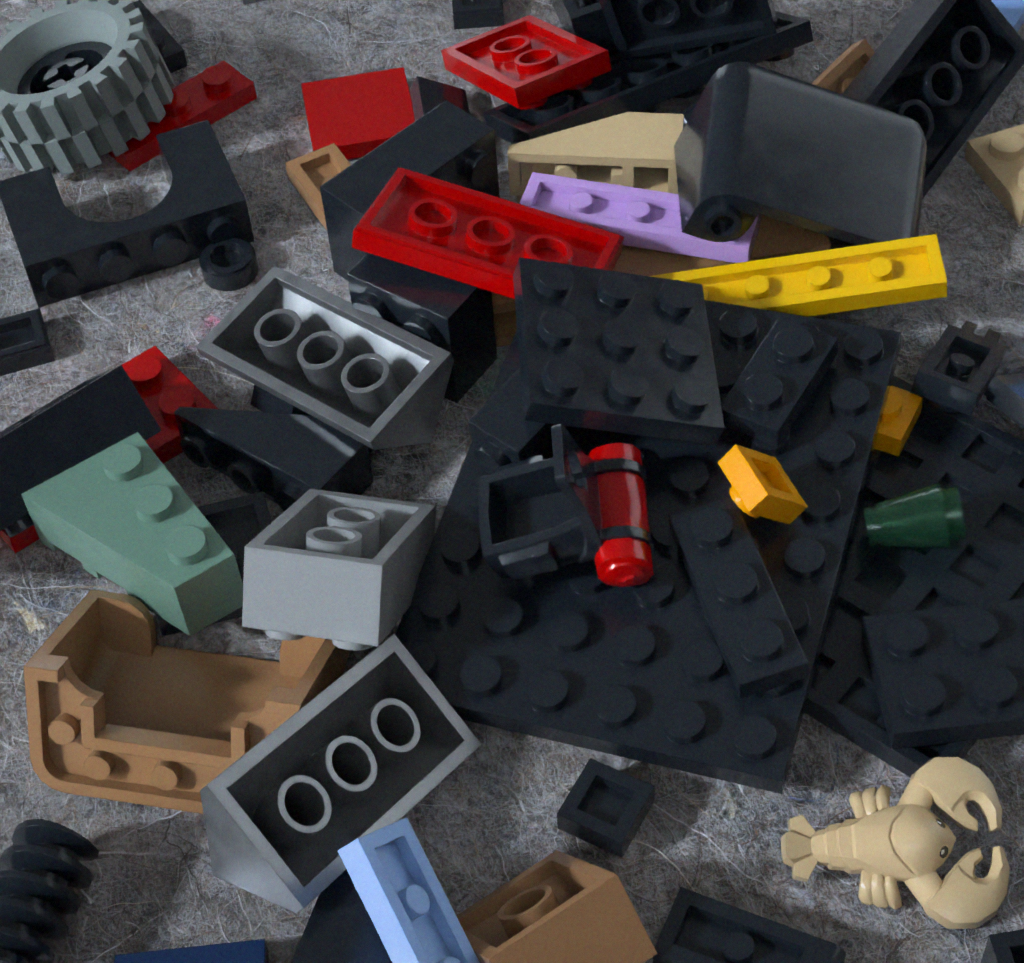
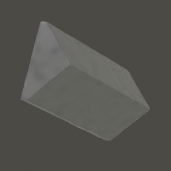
(333, 361)
(331, 776)

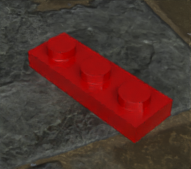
(203, 97)

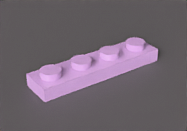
(639, 215)

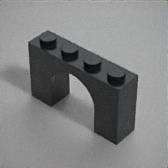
(77, 256)

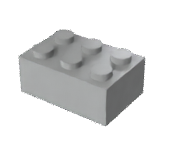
(336, 568)

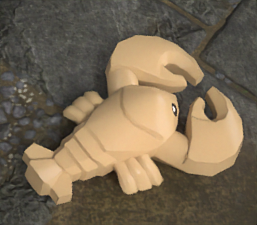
(911, 844)

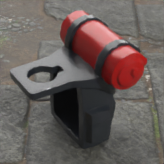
(569, 512)

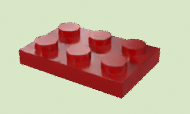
(527, 61)

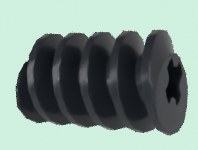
(35, 884)

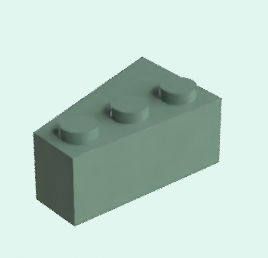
(140, 531)

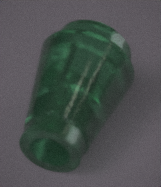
(917, 519)

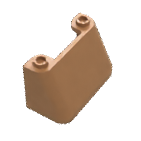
(151, 719)

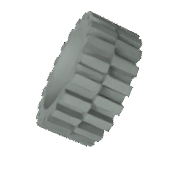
(79, 84)

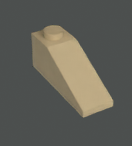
(616, 150)

